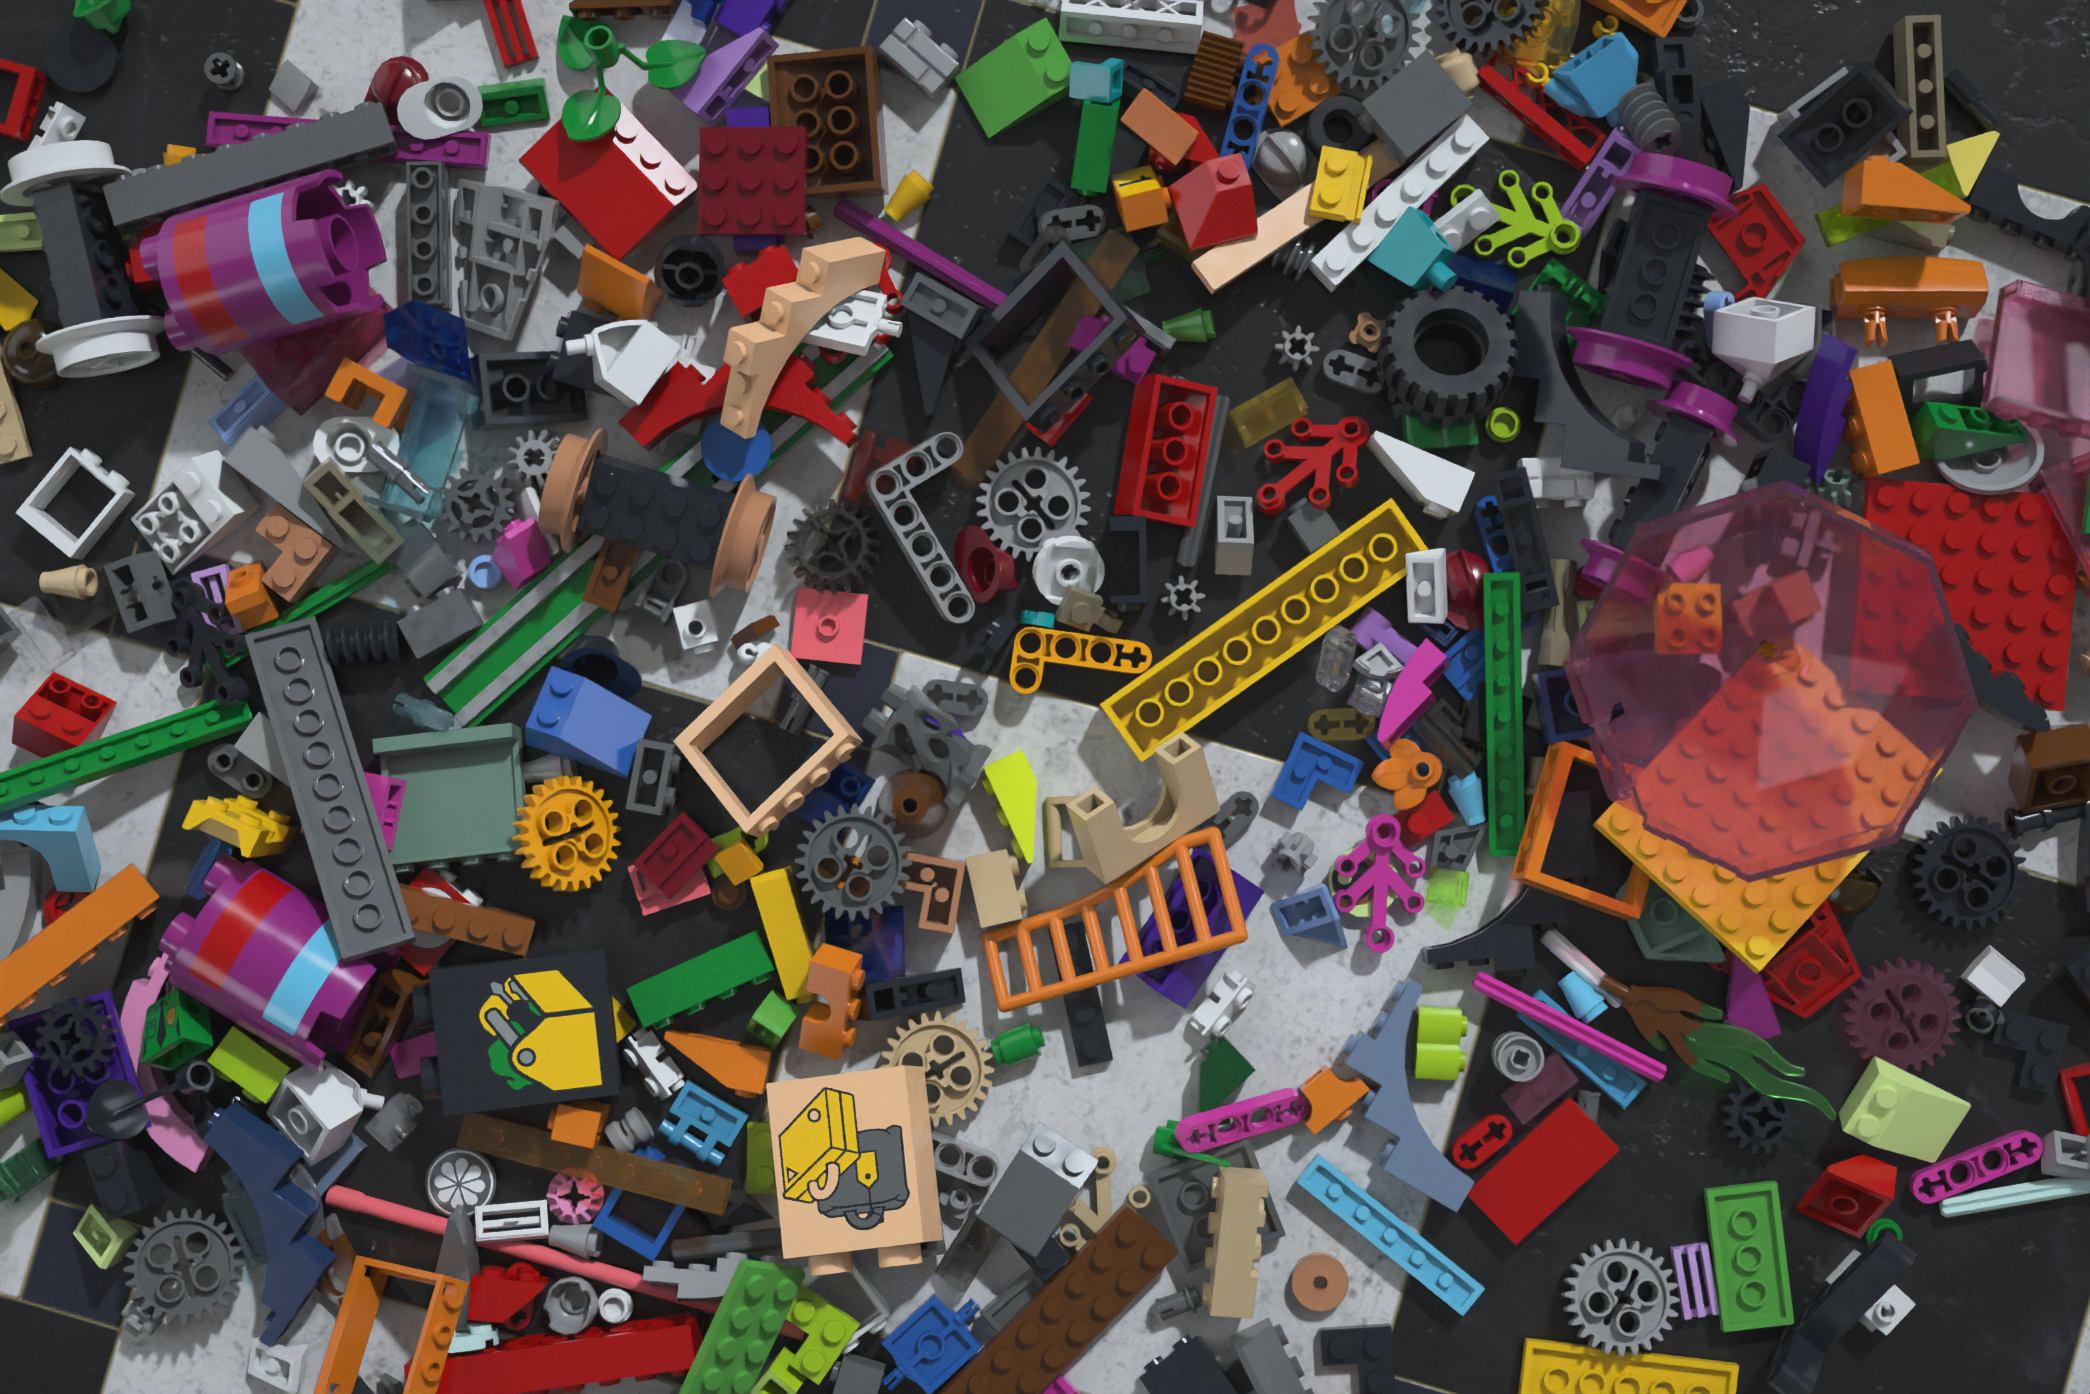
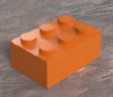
(1877, 423)

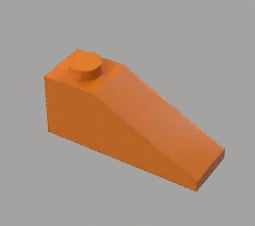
(730, 1062)

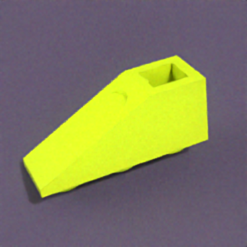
(1016, 791)

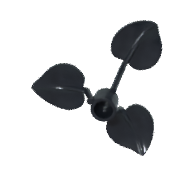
(118, 1112)

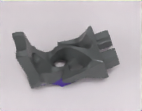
(923, 723)

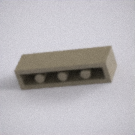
(1921, 85)

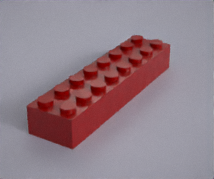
(571, 1361)

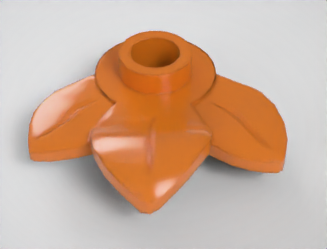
(1402, 773)

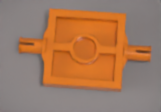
(1298, 81)

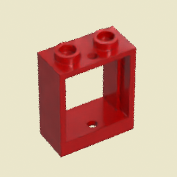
(24, 101)

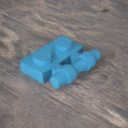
(709, 1114)

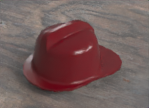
(392, 81)
(982, 565)
(1465, 589)

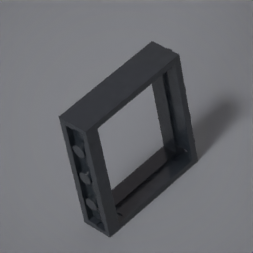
(1024, 305)

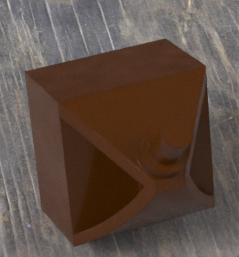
(2051, 768)

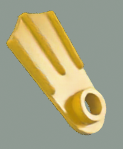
(15, 302)

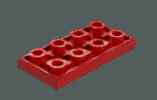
(1542, 1170)

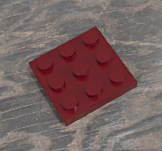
(753, 181)

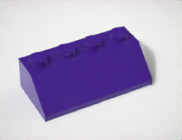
(1184, 978)

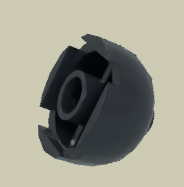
(690, 270)

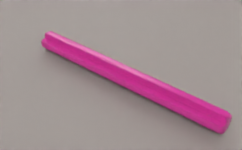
(1569, 1026)

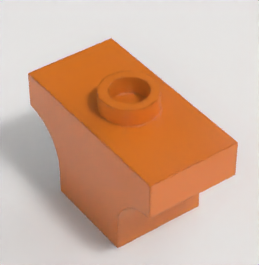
(249, 596)
(1330, 1097)

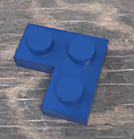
(1311, 761)

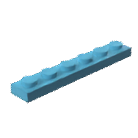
(1390, 1234)

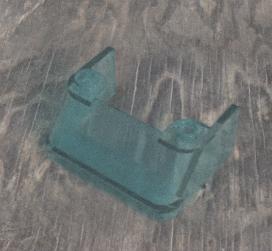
(430, 441)

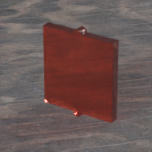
(1265, 25)

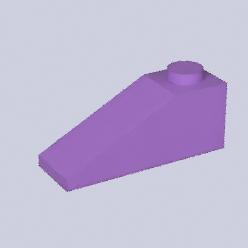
(726, 75)
(1595, 186)

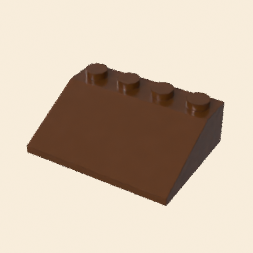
(842, 108)

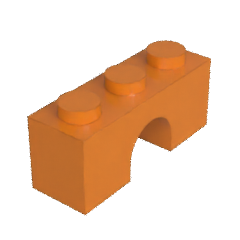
(837, 978)

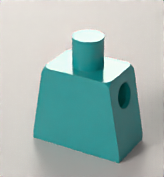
(1416, 252)

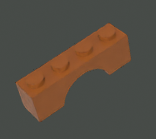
(468, 922)

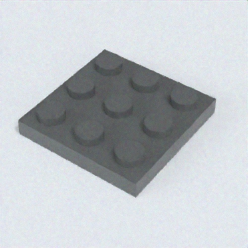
(1186, 1200)

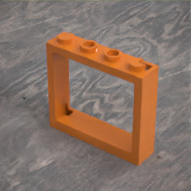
(1538, 833)
(358, 1315)

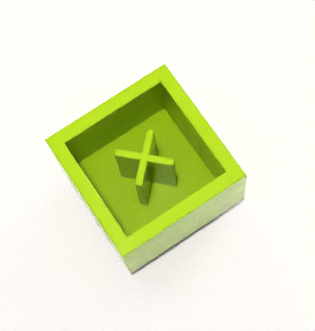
(252, 1064)

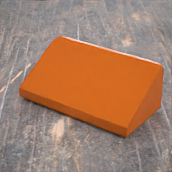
(1160, 126)

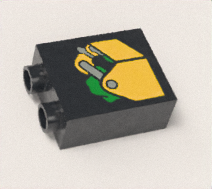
(519, 1031)

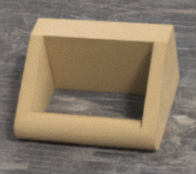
(1055, 834)

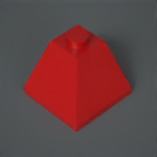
(1215, 203)
(1851, 1194)

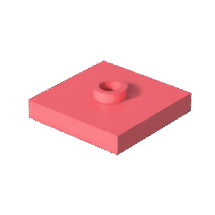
(829, 626)

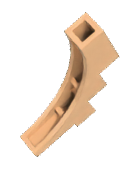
(788, 312)

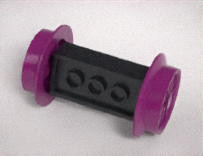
(1653, 270)

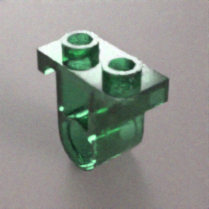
(25, 1171)

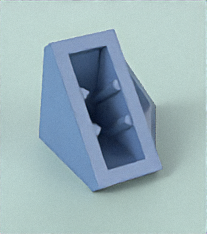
(1311, 916)

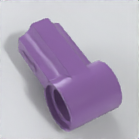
(1374, 628)

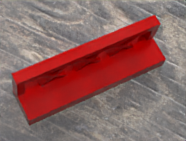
(1535, 115)

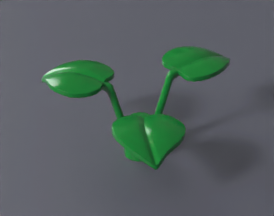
(586, 44)

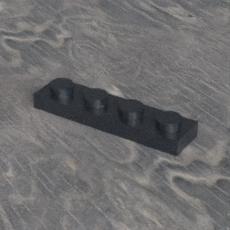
(1084, 1006)

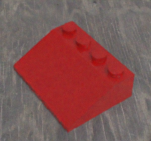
(615, 185)

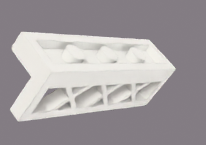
(1133, 25)

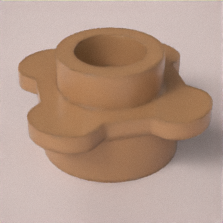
(1359, 335)

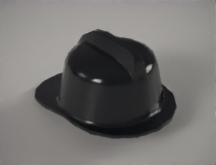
(600, 662)

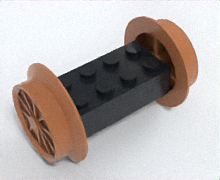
(656, 512)

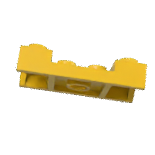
(242, 825)

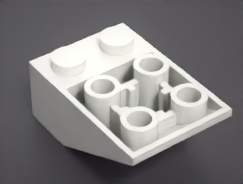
(194, 510)

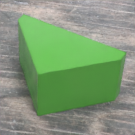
(773, 1019)

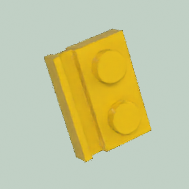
(1340, 185)

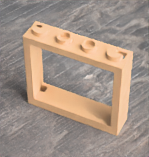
(737, 700)

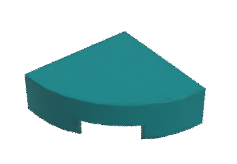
(1037, 619)

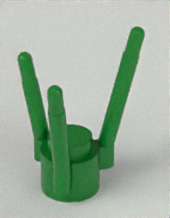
(1168, 1146)

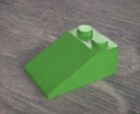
(1017, 79)

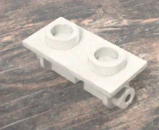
(60, 125)
(1217, 1016)
(658, 1075)

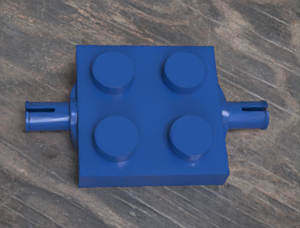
(931, 1344)

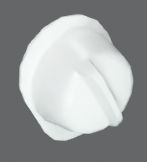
(439, 107)
(348, 440)

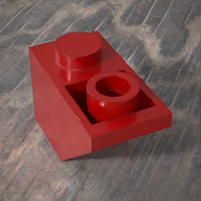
(500, 1294)

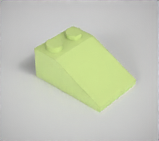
(1901, 1112)

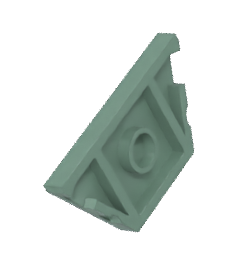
(1670, 931)

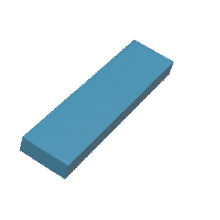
(1610, 1076)

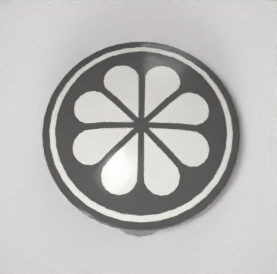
(462, 1179)

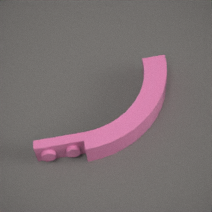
(170, 1121)

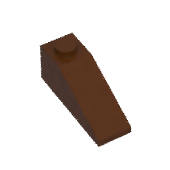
(384, 1018)

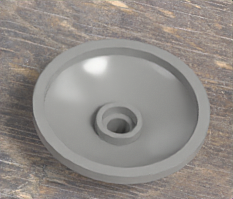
(1997, 469)

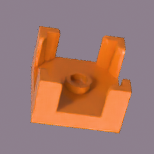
(353, 383)

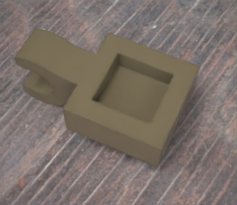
(1084, 608)

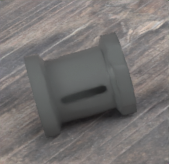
(214, 71)

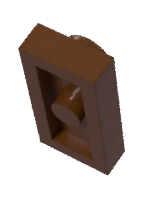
(611, 574)

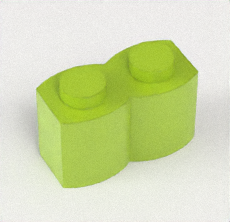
(1438, 1042)

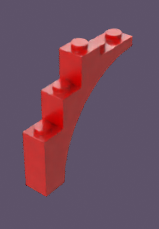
(683, 399)

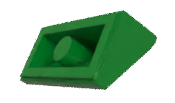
(514, 102)

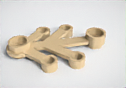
(1104, 1205)

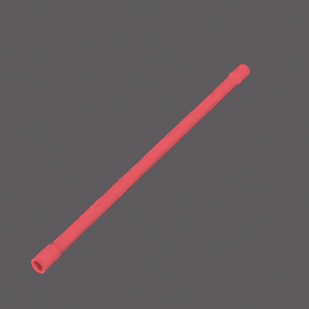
(359, 1202)

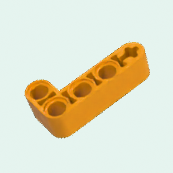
(1081, 658)

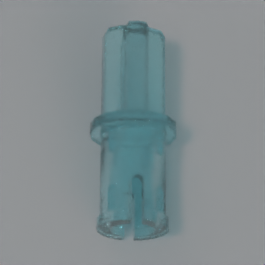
(423, 713)

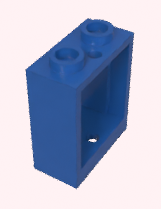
(627, 1232)

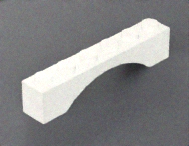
(1411, 188)

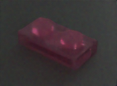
(1532, 1096)

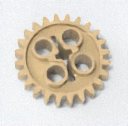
(920, 1040)

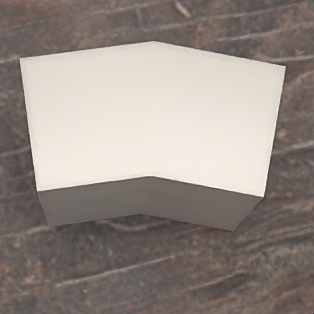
(1993, 976)

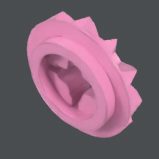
(563, 1208)

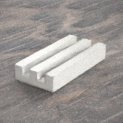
(513, 1235)

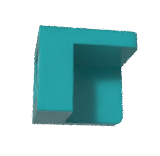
(1097, 81)

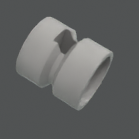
(1517, 1056)

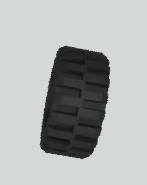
(1453, 316)

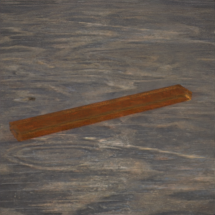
(1043, 358)
(598, 1165)

